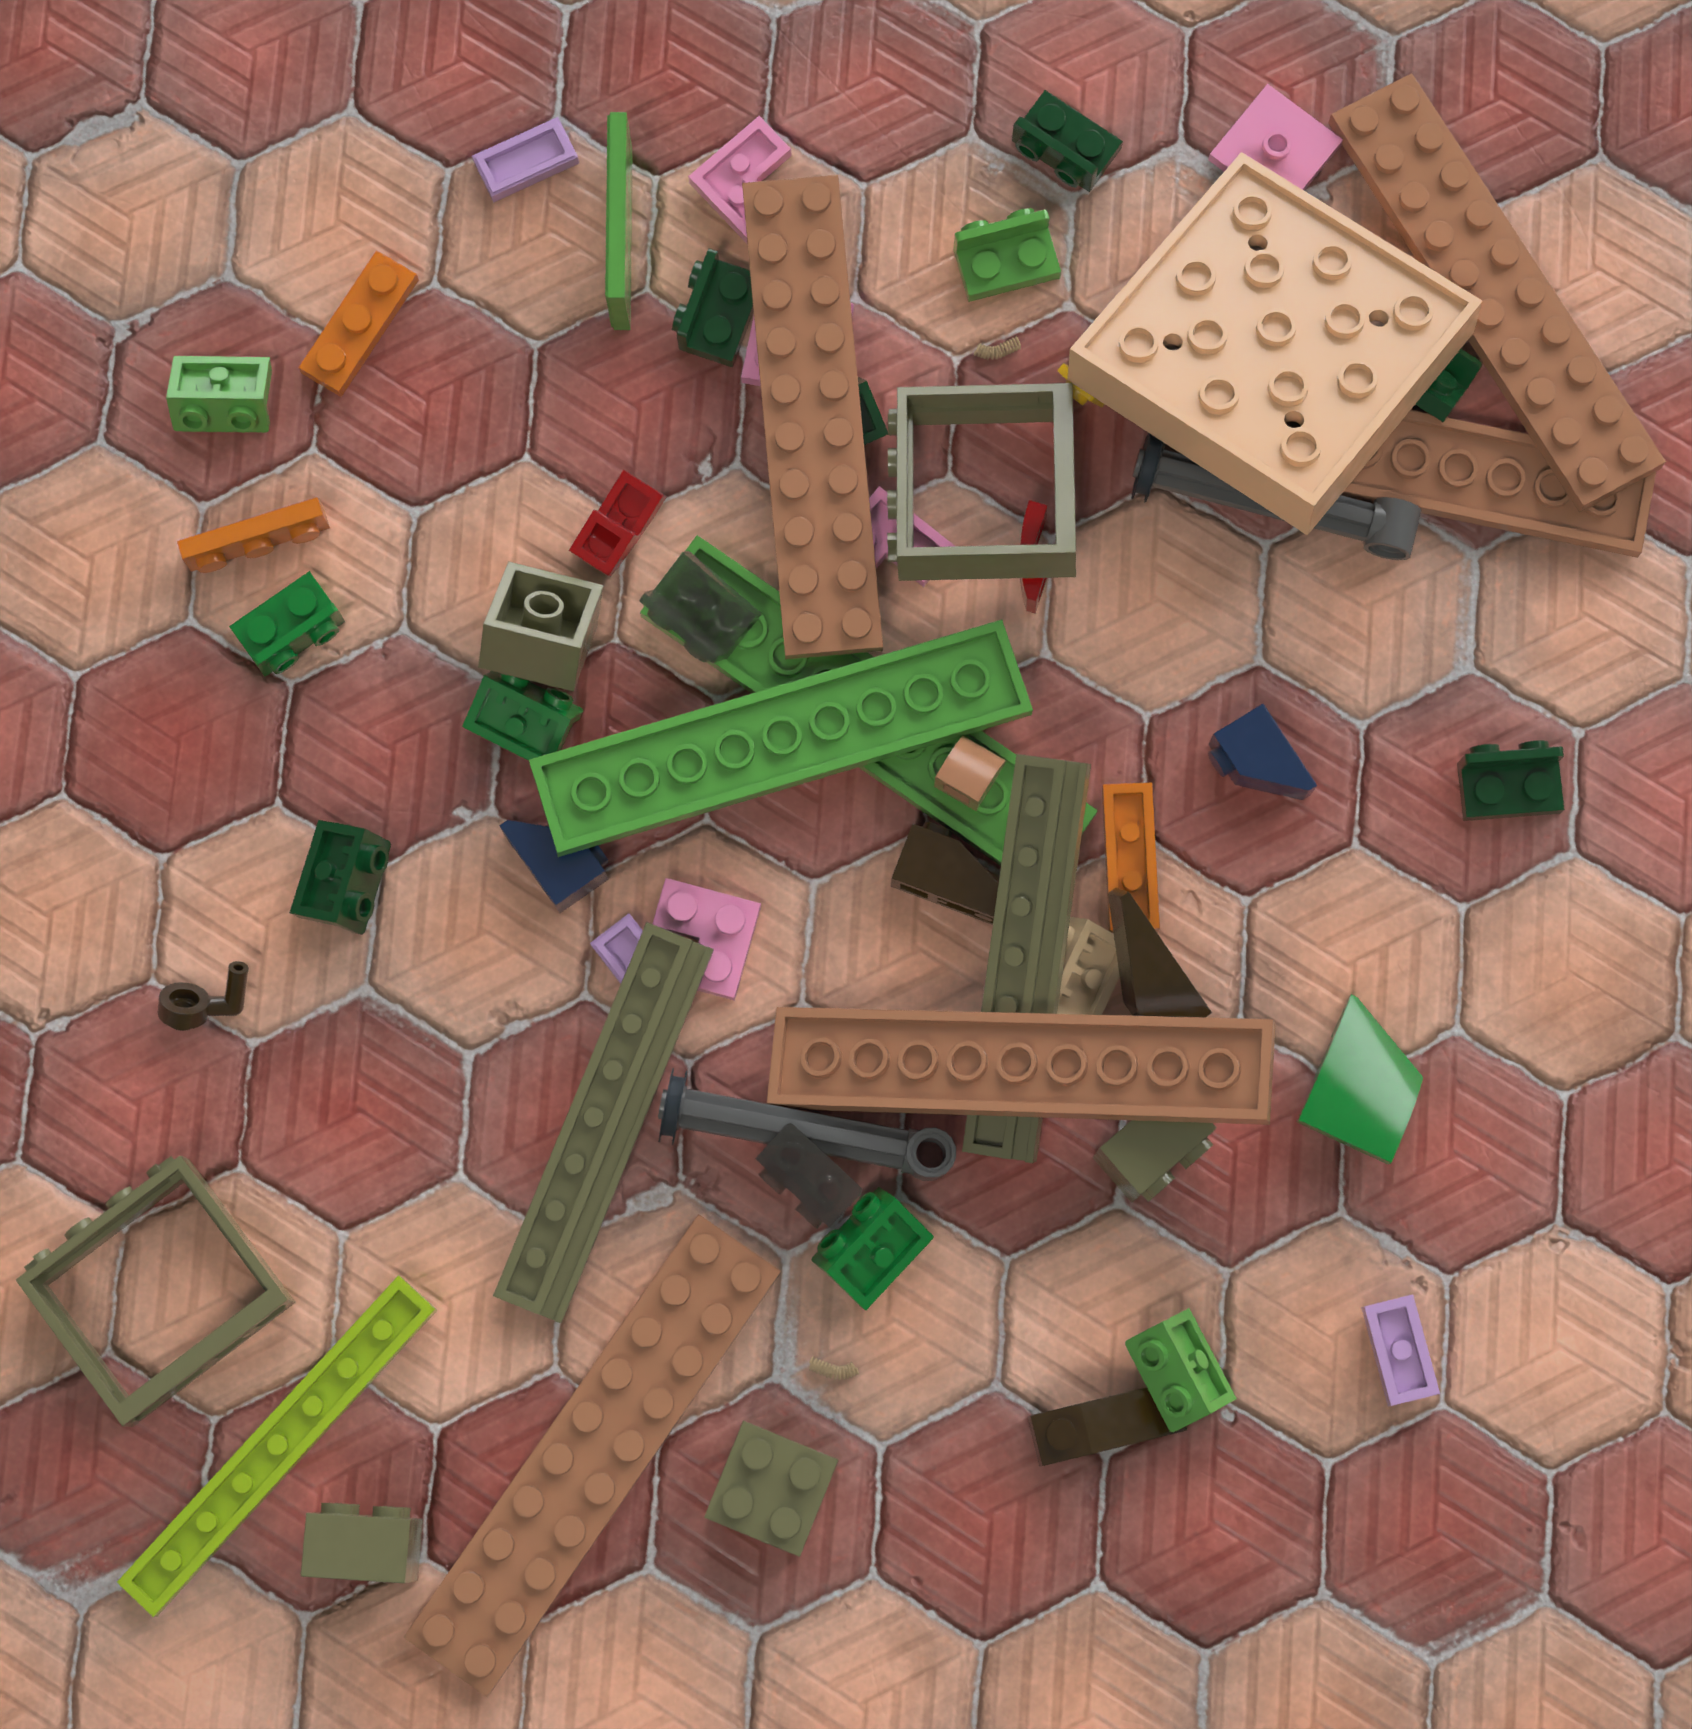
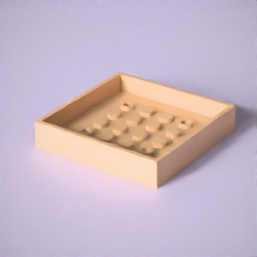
(1273, 342)

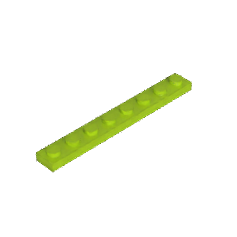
(276, 1446)

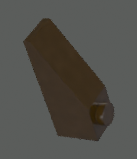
(945, 873)
(1147, 970)
(1096, 1426)

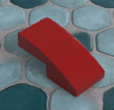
(617, 524)
(1031, 532)

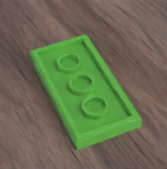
(618, 221)

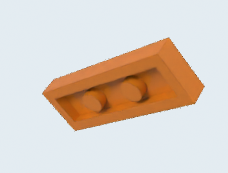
(358, 323)
(254, 536)
(1131, 845)

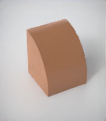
(969, 773)

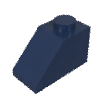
(1260, 756)
(564, 877)

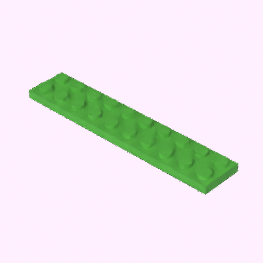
(761, 664)
(780, 737)

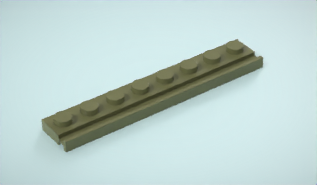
(1031, 920)
(603, 1123)

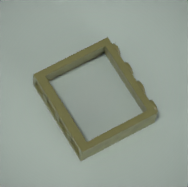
(981, 406)
(89, 1235)

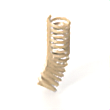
(993, 351)
(820, 1368)

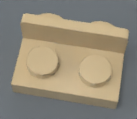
(1088, 969)

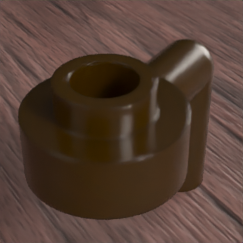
(188, 1005)

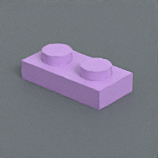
(1400, 1350)

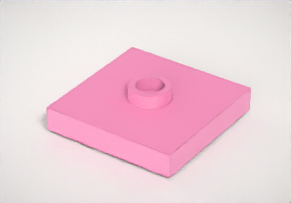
(1279, 138)

